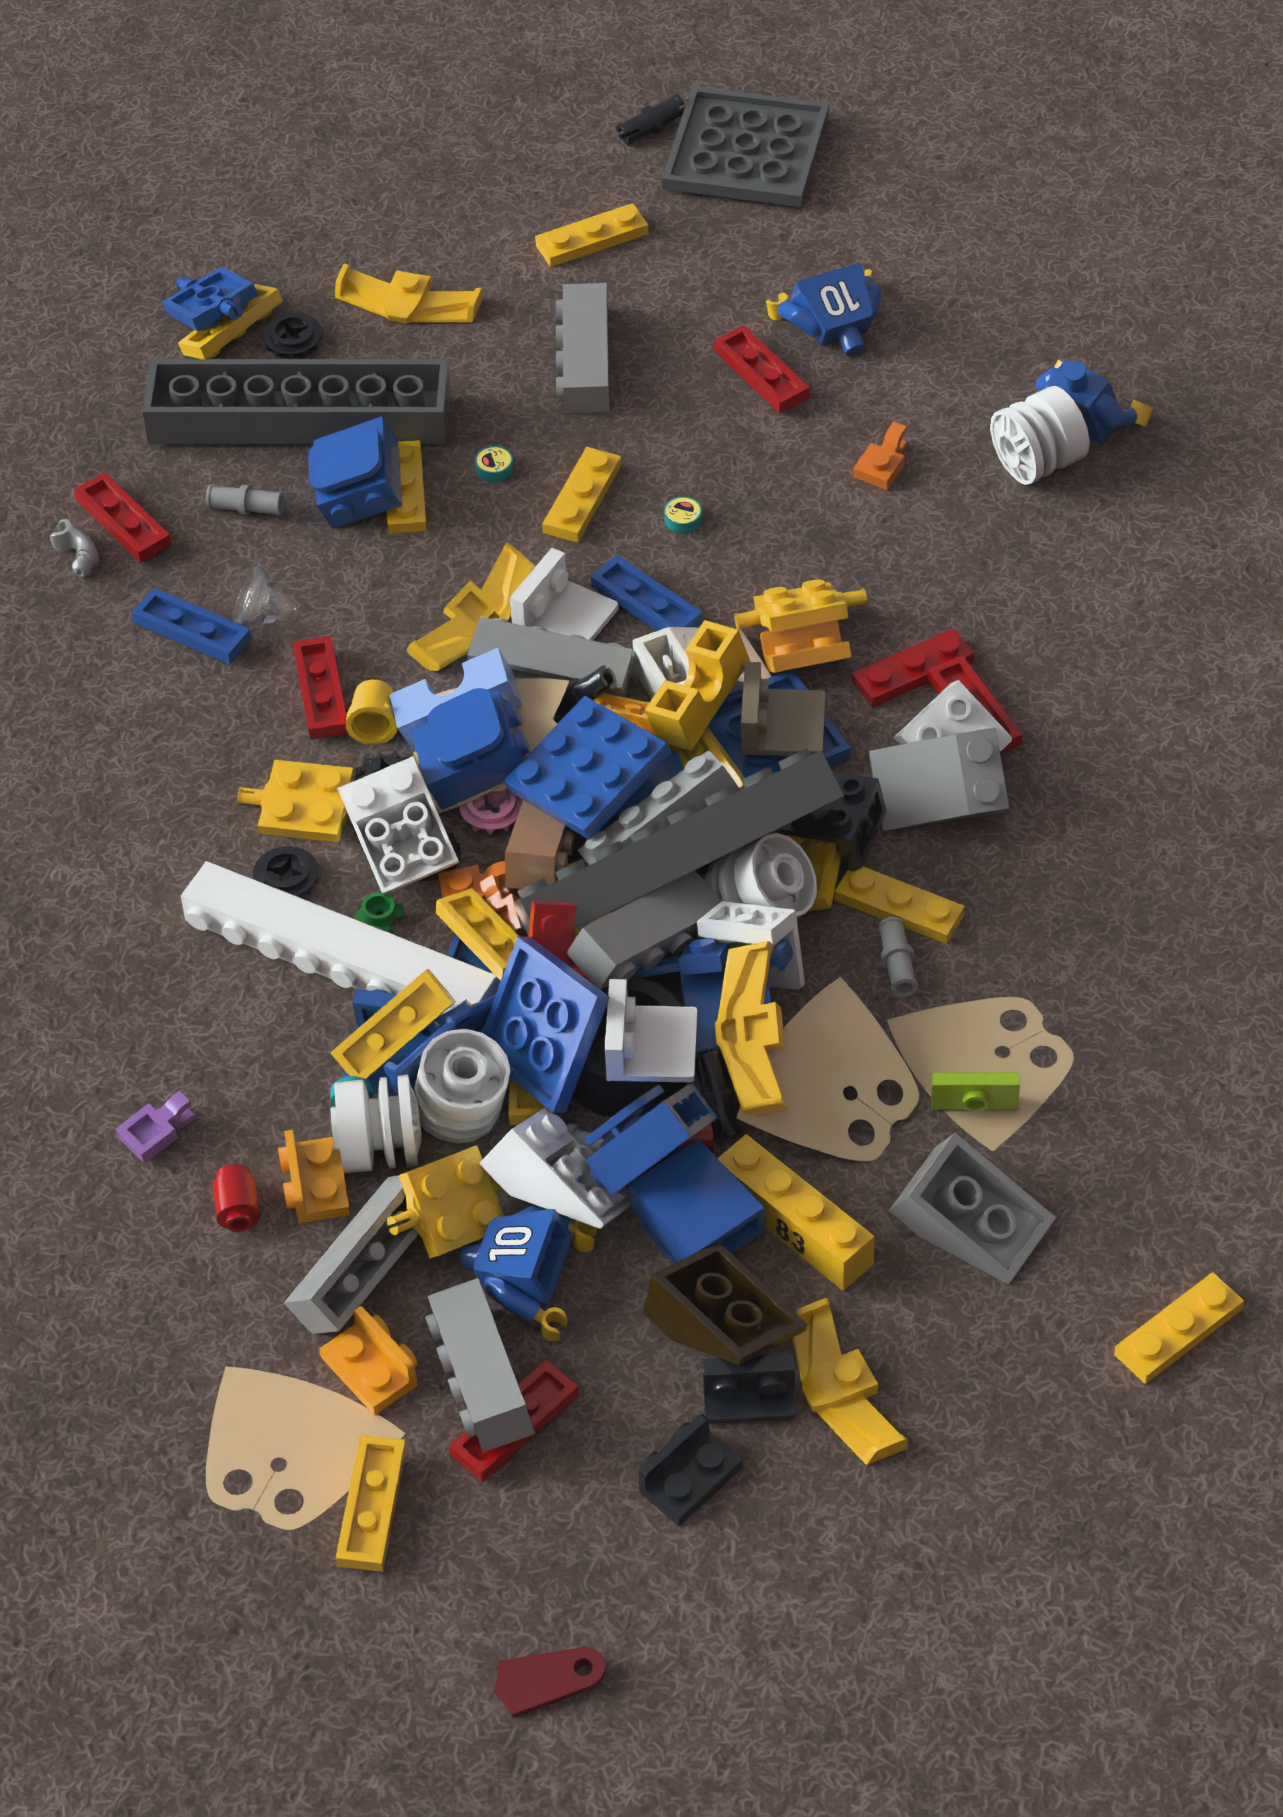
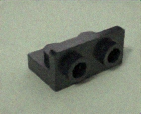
(749, 1391)
(687, 1470)

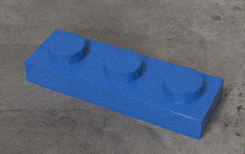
(644, 596)
(191, 626)

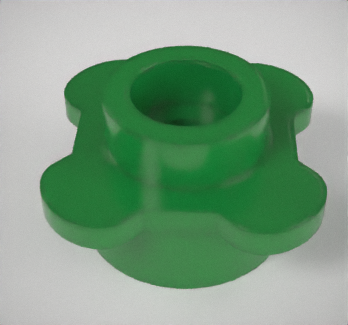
(376, 904)

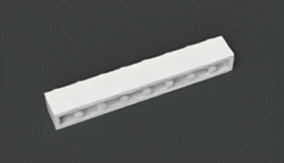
(321, 938)

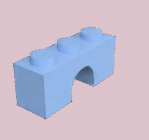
(485, 671)

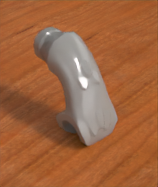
(70, 538)

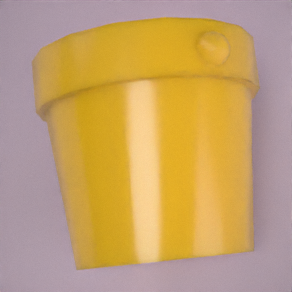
(371, 713)

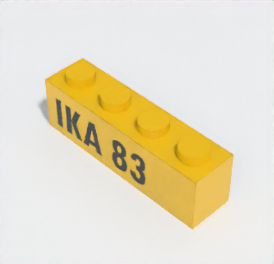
(802, 1215)

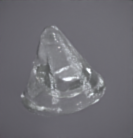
(262, 601)

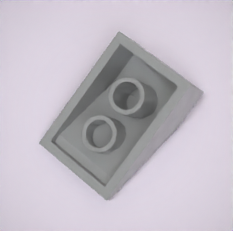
(940, 779)
(972, 1210)

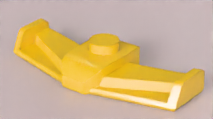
(406, 298)
(492, 601)
(750, 1029)
(839, 1385)

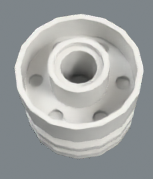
(1039, 435)
(765, 873)
(461, 1085)
(375, 1124)

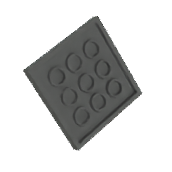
(746, 146)

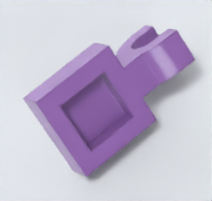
(153, 1130)

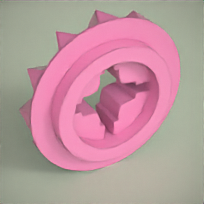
(480, 818)

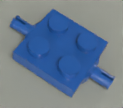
(209, 299)

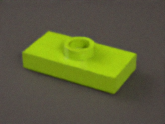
(975, 1091)

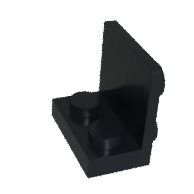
(846, 821)

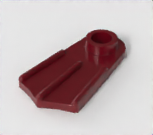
(546, 1678)

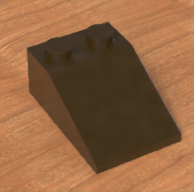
(719, 1307)

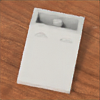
(663, 657)
(398, 825)
(549, 1169)

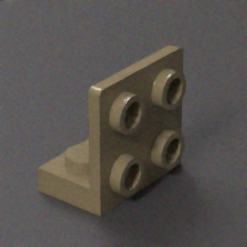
(779, 719)

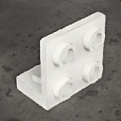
(558, 604)
(951, 713)
(753, 924)
(648, 1040)

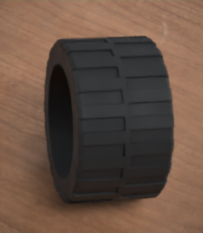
(611, 1097)

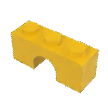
(715, 664)

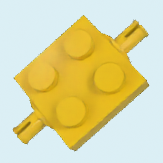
(800, 607)
(301, 801)
(449, 1202)

